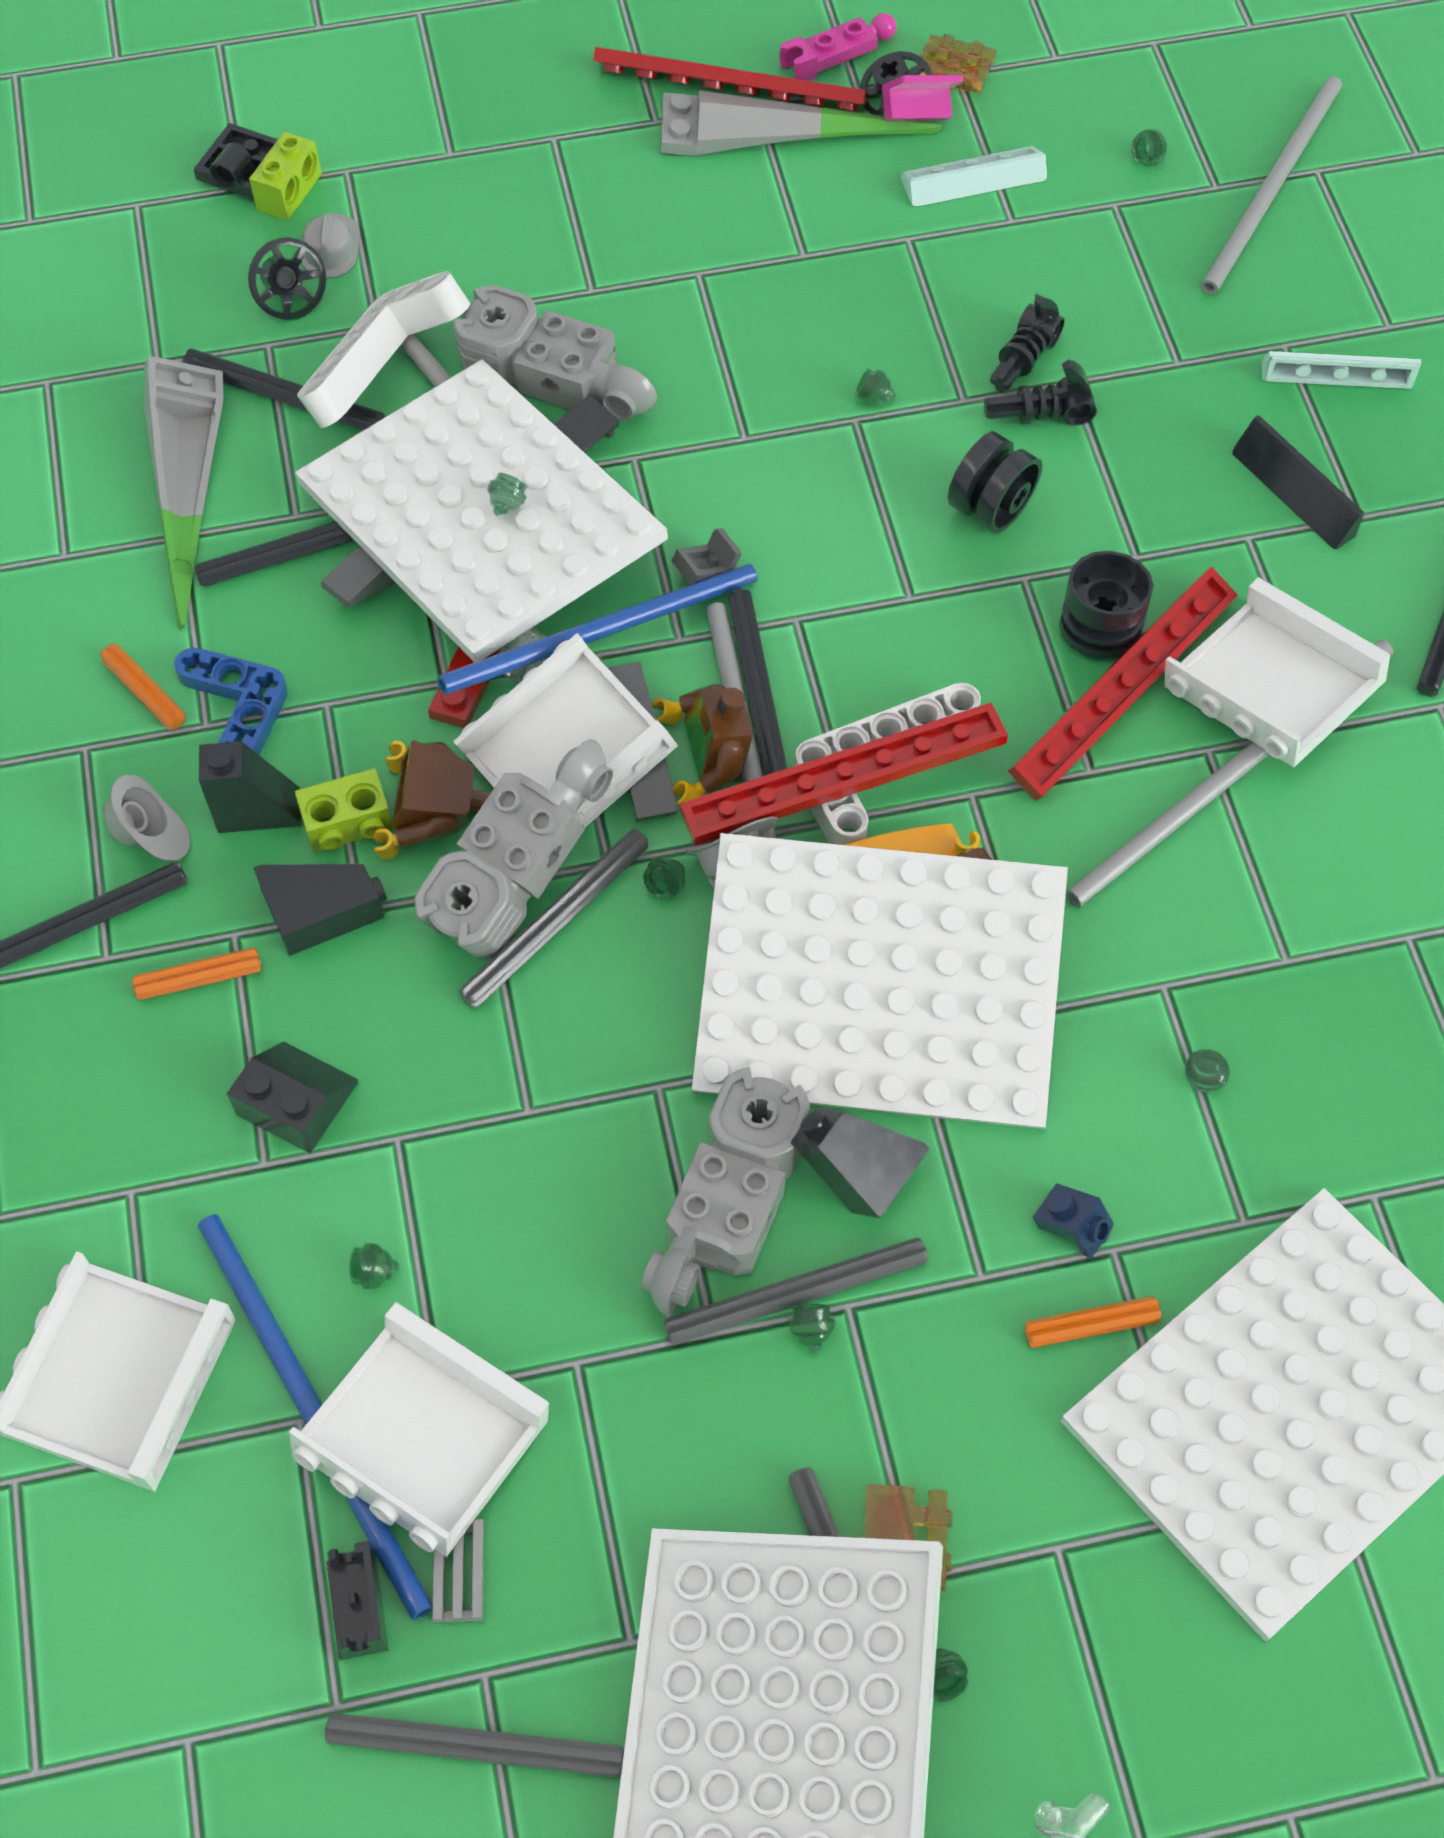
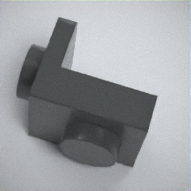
(707, 560)

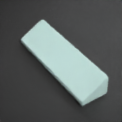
(974, 176)
(1340, 369)

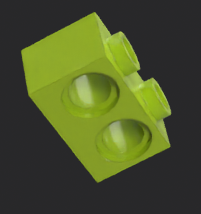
(285, 176)
(341, 802)

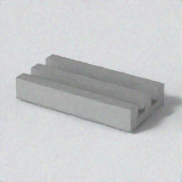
(458, 1614)

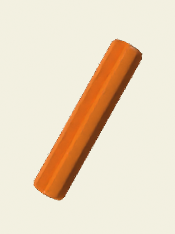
(143, 687)
(196, 973)
(1092, 1322)

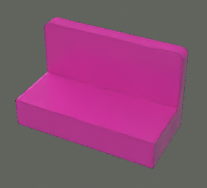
(919, 97)

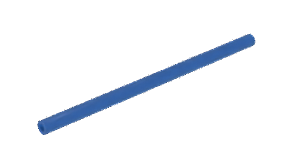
(307, 1404)

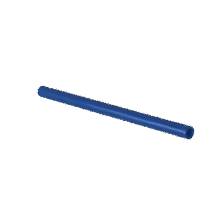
(596, 629)

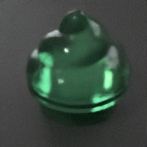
(1149, 147)
(874, 388)
(506, 493)
(664, 877)
(1207, 1070)
(371, 1266)
(812, 1325)
(950, 1675)

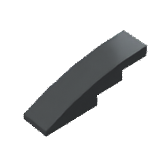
(356, 579)
(653, 792)

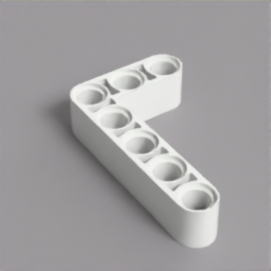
(375, 340)
(849, 811)

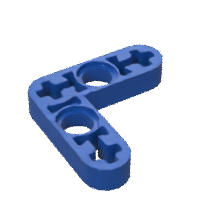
(245, 691)

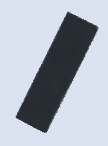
(1298, 483)

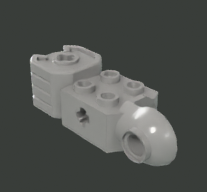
(549, 356)
(510, 853)
(729, 1187)

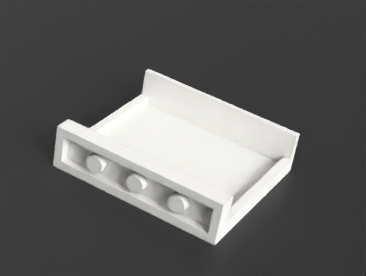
(1279, 673)
(558, 709)
(113, 1372)
(421, 1431)

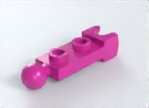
(835, 45)

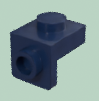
(1075, 1217)

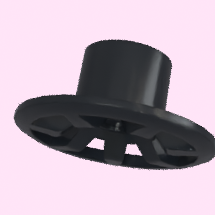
(887, 69)
(285, 277)

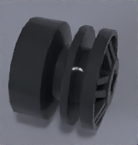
(1105, 604)

